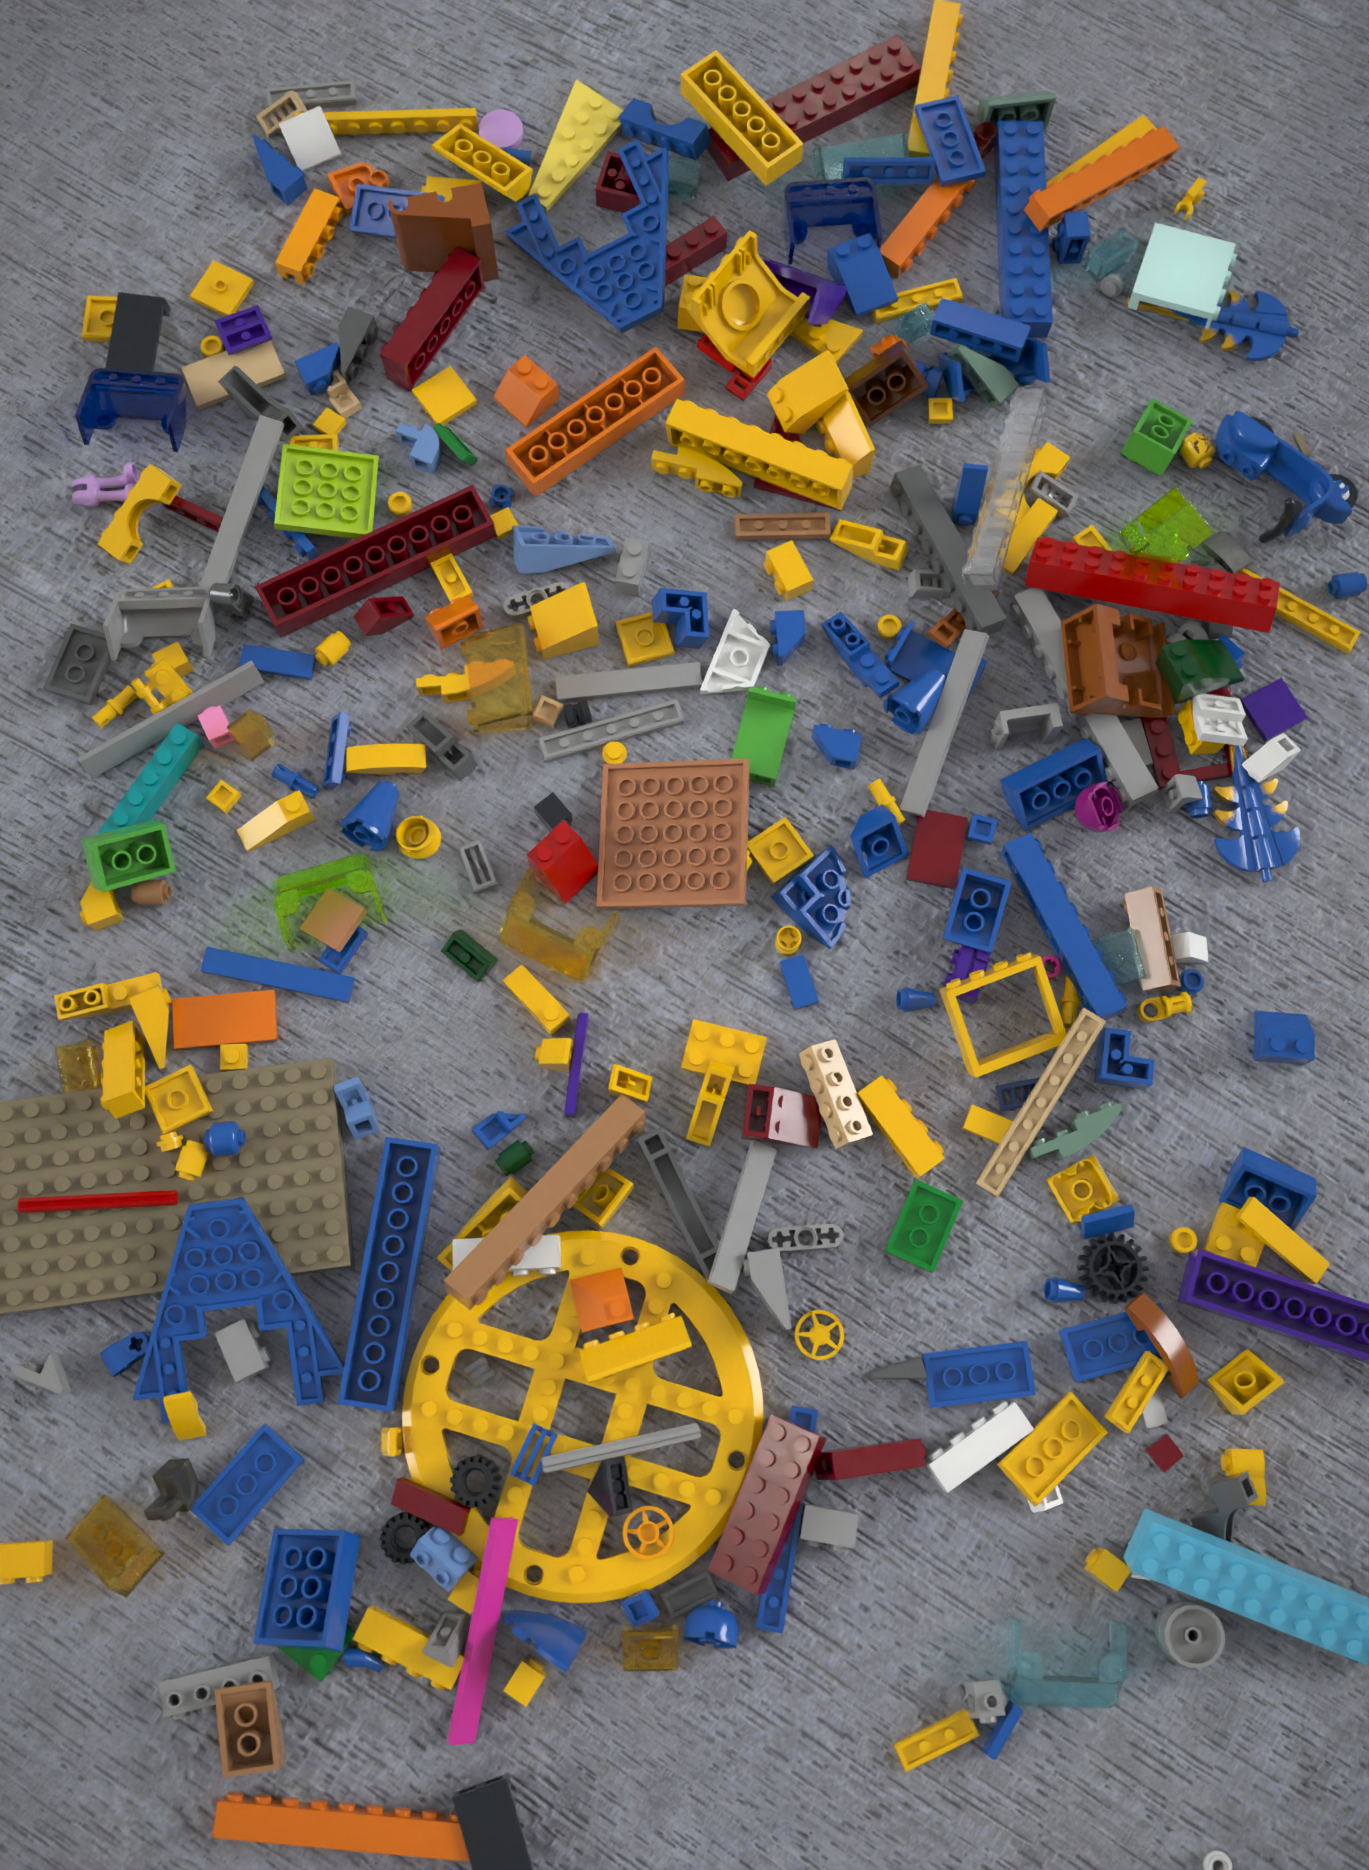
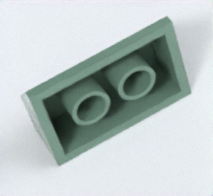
(1017, 107)

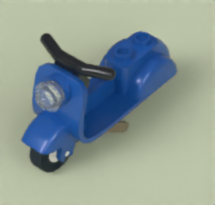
(1253, 448)

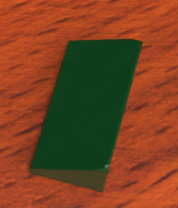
(469, 955)

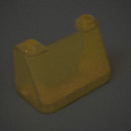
(498, 679)

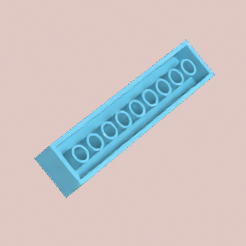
(1250, 1585)

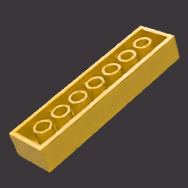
(760, 453)

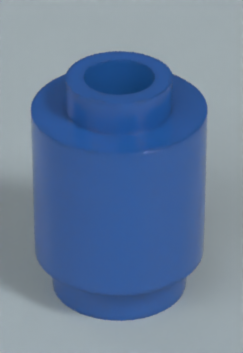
(1347, 585)
(1202, 807)

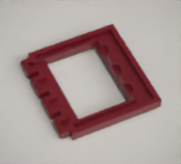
(1164, 756)

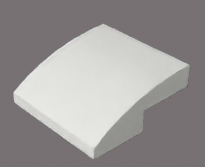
(310, 139)
(1219, 719)

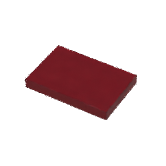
(937, 849)

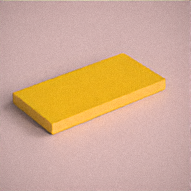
(1052, 1448)

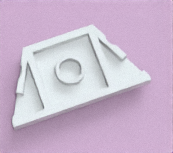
(736, 658)

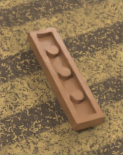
(782, 526)

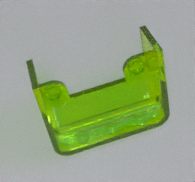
(1166, 530)
(350, 870)

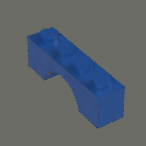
(684, 138)

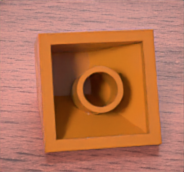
(601, 1299)

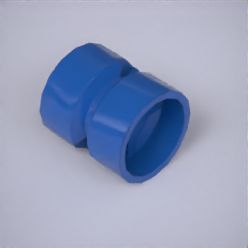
(933, 377)

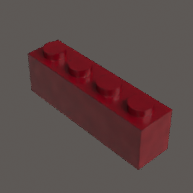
(694, 249)

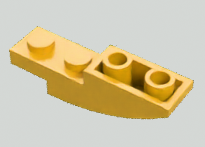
(708, 473)
(452, 687)
(102, 998)

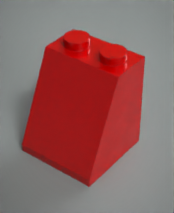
(563, 862)

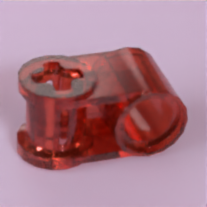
(986, 144)

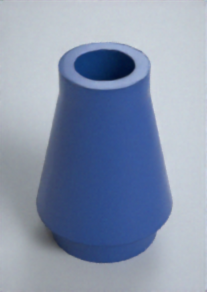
(912, 999)
(1062, 1290)

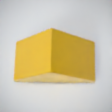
(629, 1083)

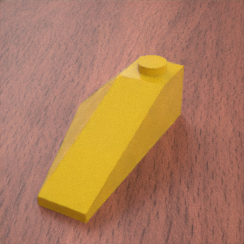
(486, 1217)

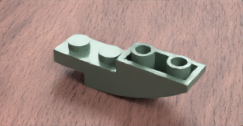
(1084, 1130)

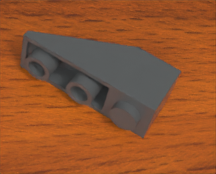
(355, 335)

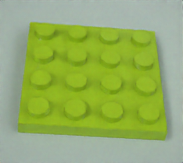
(326, 491)

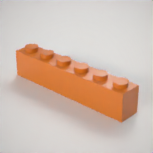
(922, 225)

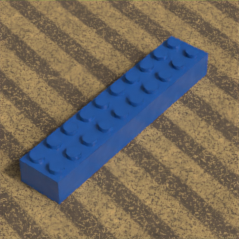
(1021, 246)
(389, 1275)

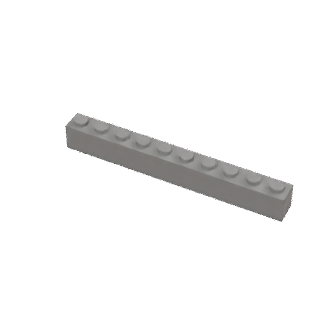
(1119, 755)

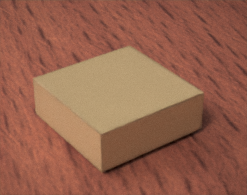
(547, 711)

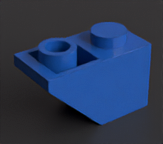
(788, 632)
(836, 745)

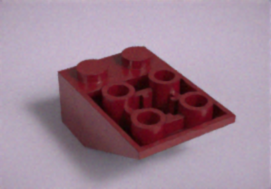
(781, 1117)

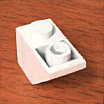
(1271, 758)

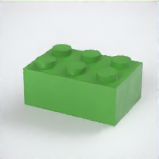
(128, 855)

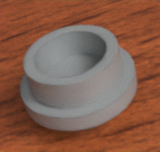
(1112, 285)

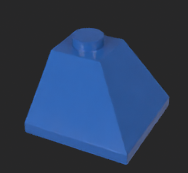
(877, 841)

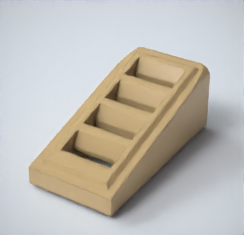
(277, 106)

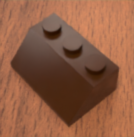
(886, 383)

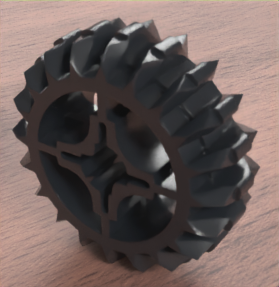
(1133, 1261)

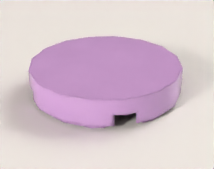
(501, 128)

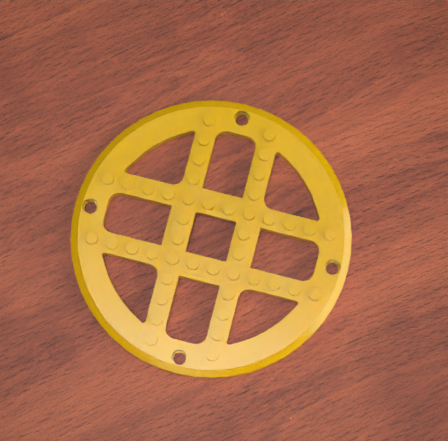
(737, 1414)

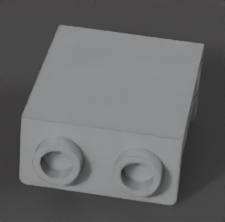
(1028, 719)

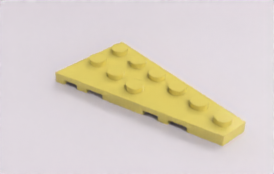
(580, 136)

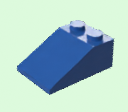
(863, 271)
(976, 910)

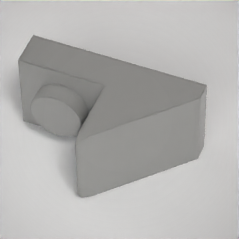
(1180, 790)
(51, 1377)

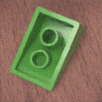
(1156, 437)

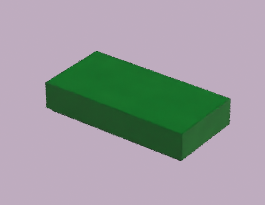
(455, 444)

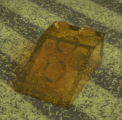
(114, 1547)

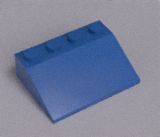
(307, 1589)

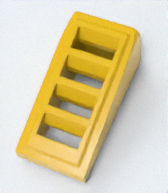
(392, 1441)

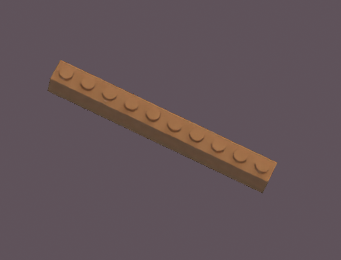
(545, 1202)

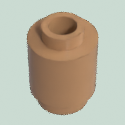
(151, 892)

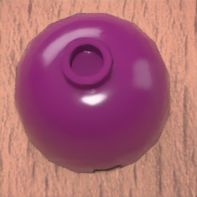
(1099, 808)

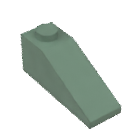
(986, 376)

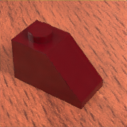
(382, 614)

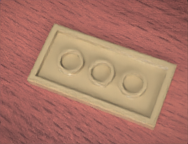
(257, 363)

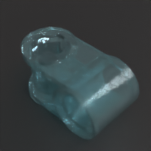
(917, 321)

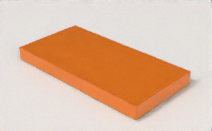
(224, 1019)

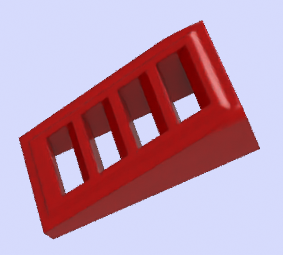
(749, 386)

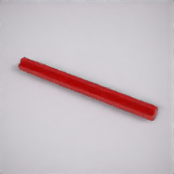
(98, 1201)

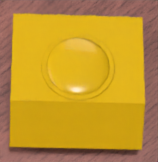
(746, 308)

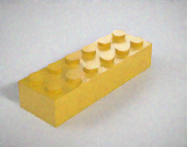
(741, 117)

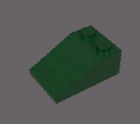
(1197, 667)

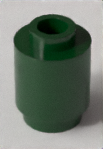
(515, 1157)

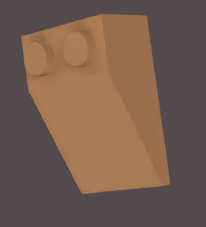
(249, 1729)

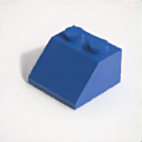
(1283, 1038)

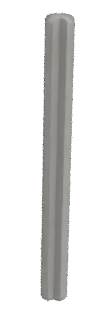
(620, 1448)

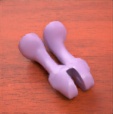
(89, 488)

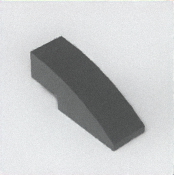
(442, 745)

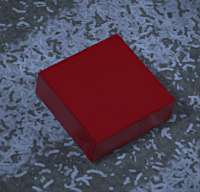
(1164, 1453)

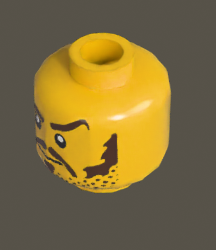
(1197, 450)

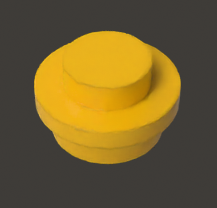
(614, 753)
(170, 1141)

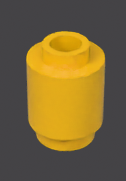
(332, 649)
(191, 1160)

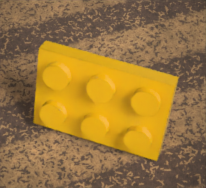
(724, 1046)

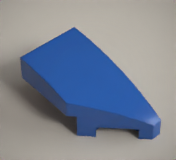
(496, 1128)

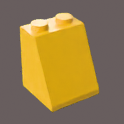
(564, 622)

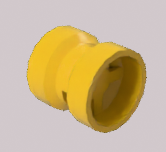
(788, 935)

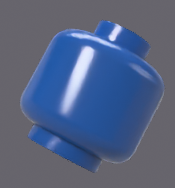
(224, 1138)

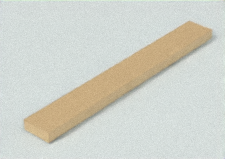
(1040, 1102)

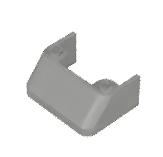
(160, 614)

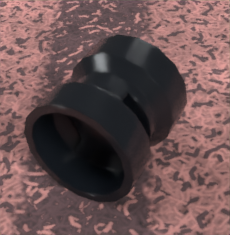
(582, 710)

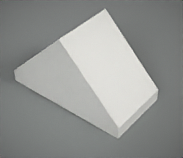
(1190, 948)

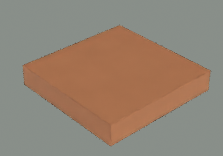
(333, 920)

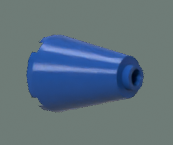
(916, 701)
(372, 817)

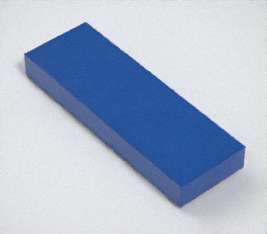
(279, 661)

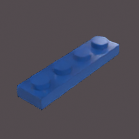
(891, 170)
(303, 545)

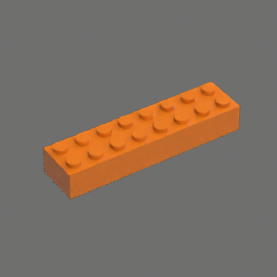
(595, 421)

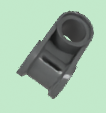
(231, 600)

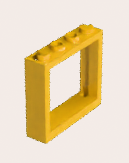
(1015, 1053)

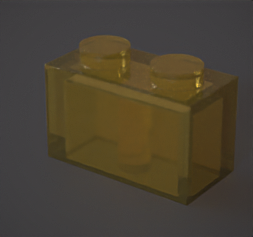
(251, 734)

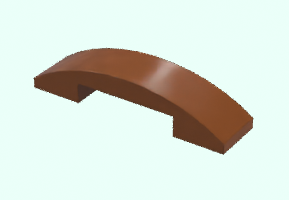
(950, 628)
(1167, 1341)

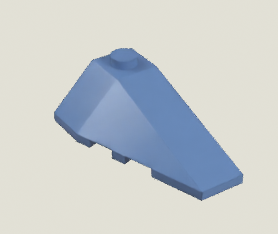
(544, 551)

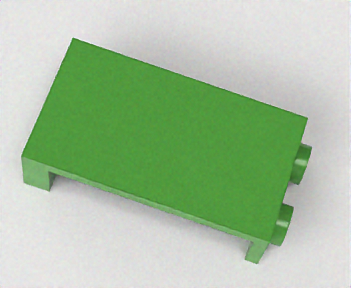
(764, 733)

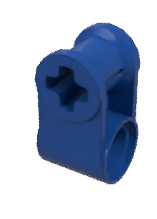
(125, 1353)

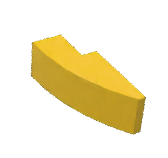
(1025, 535)
(870, 544)
(386, 759)
(710, 1103)

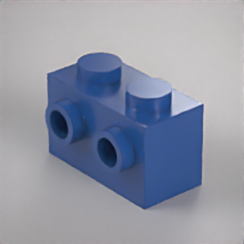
(1071, 237)

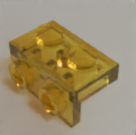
(78, 1067)

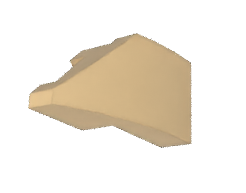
(342, 398)

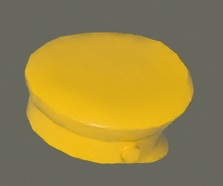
(418, 837)

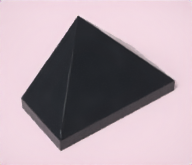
(611, 1487)

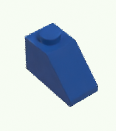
(318, 368)

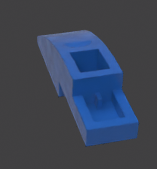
(858, 656)

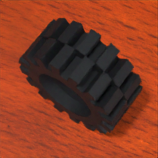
(460, 1474)
(389, 1532)

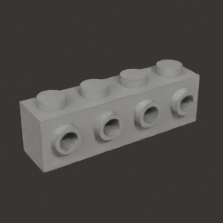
(196, 1689)

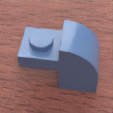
(425, 444)
(357, 1107)

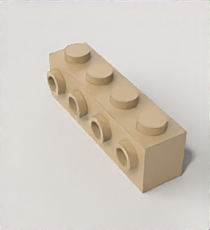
(835, 1094)

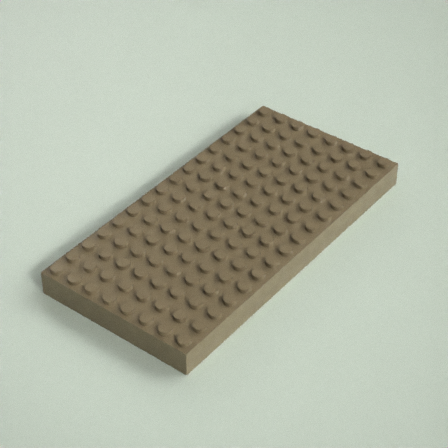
(73, 1146)

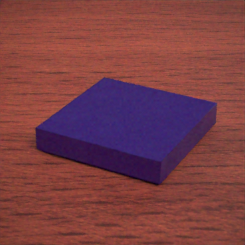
(1273, 709)

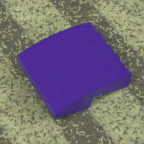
(243, 330)

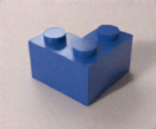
(685, 610)
(1116, 1066)

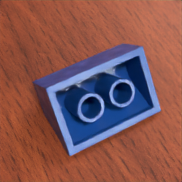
(1275, 1185)

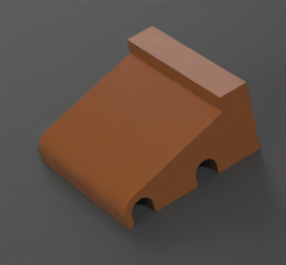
(435, 228)
(1114, 664)

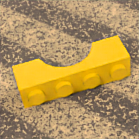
(1049, 461)
(122, 535)

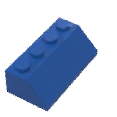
(1053, 783)

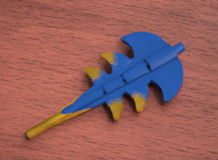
(1264, 326)
(1258, 845)

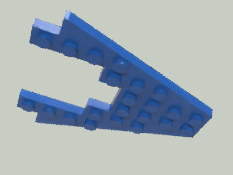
(626, 275)
(224, 1264)

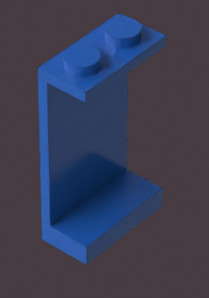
(918, 654)

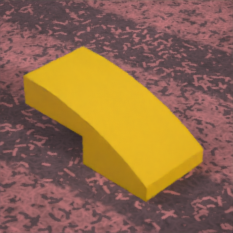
(184, 1416)

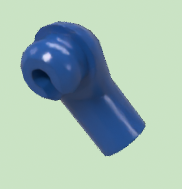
(359, 1658)

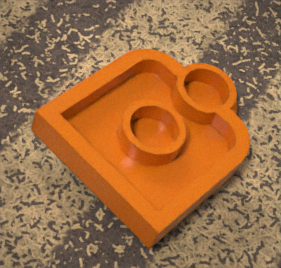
(346, 179)

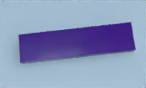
(576, 1065)

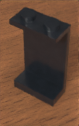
(136, 331)
(491, 1826)

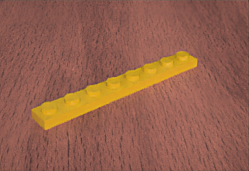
(400, 121)

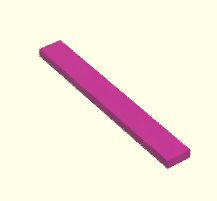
(482, 1630)

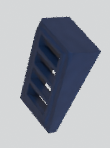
(1011, 1086)

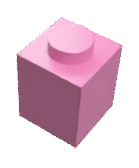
(215, 726)

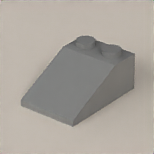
(767, 1280)

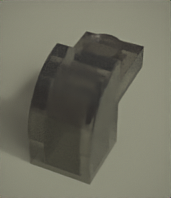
(177, 1487)

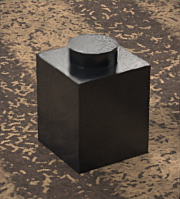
(552, 812)

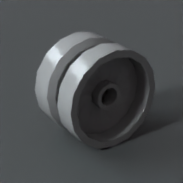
(1206, 1632)

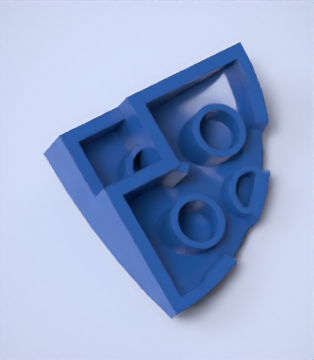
(817, 897)
(554, 1637)

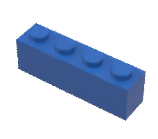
(979, 330)

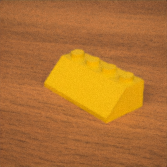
(485, 161)
(847, 435)
(634, 1349)

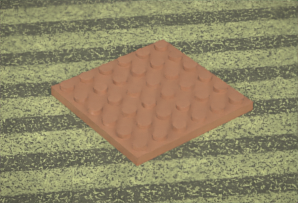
(673, 834)

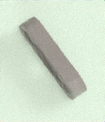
(518, 599)
(825, 1243)

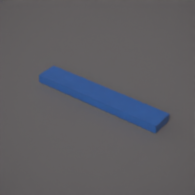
(277, 974)

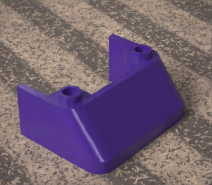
(823, 293)

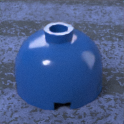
(712, 1626)

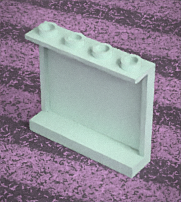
(1184, 272)

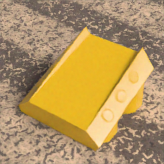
(1083, 1189)

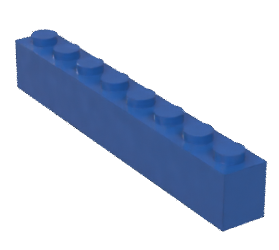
(1063, 928)

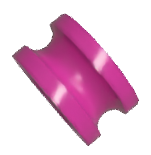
(1052, 959)

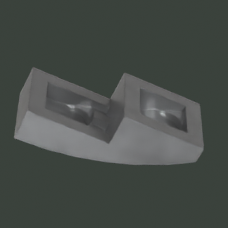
(1227, 551)

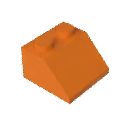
(526, 391)
(454, 621)

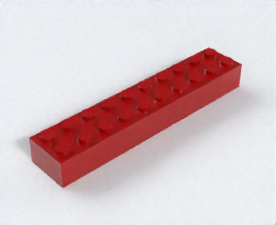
(1153, 584)

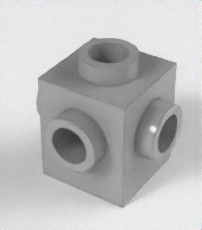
(984, 1700)

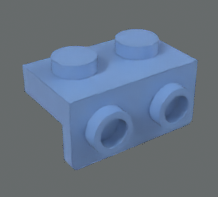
(443, 1557)

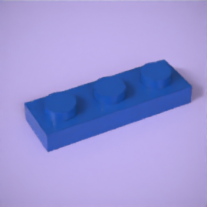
(336, 751)

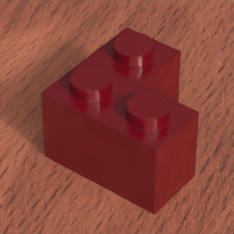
(614, 186)

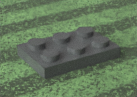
(79, 665)

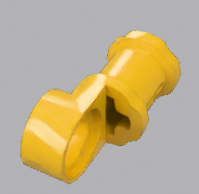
(1165, 1007)

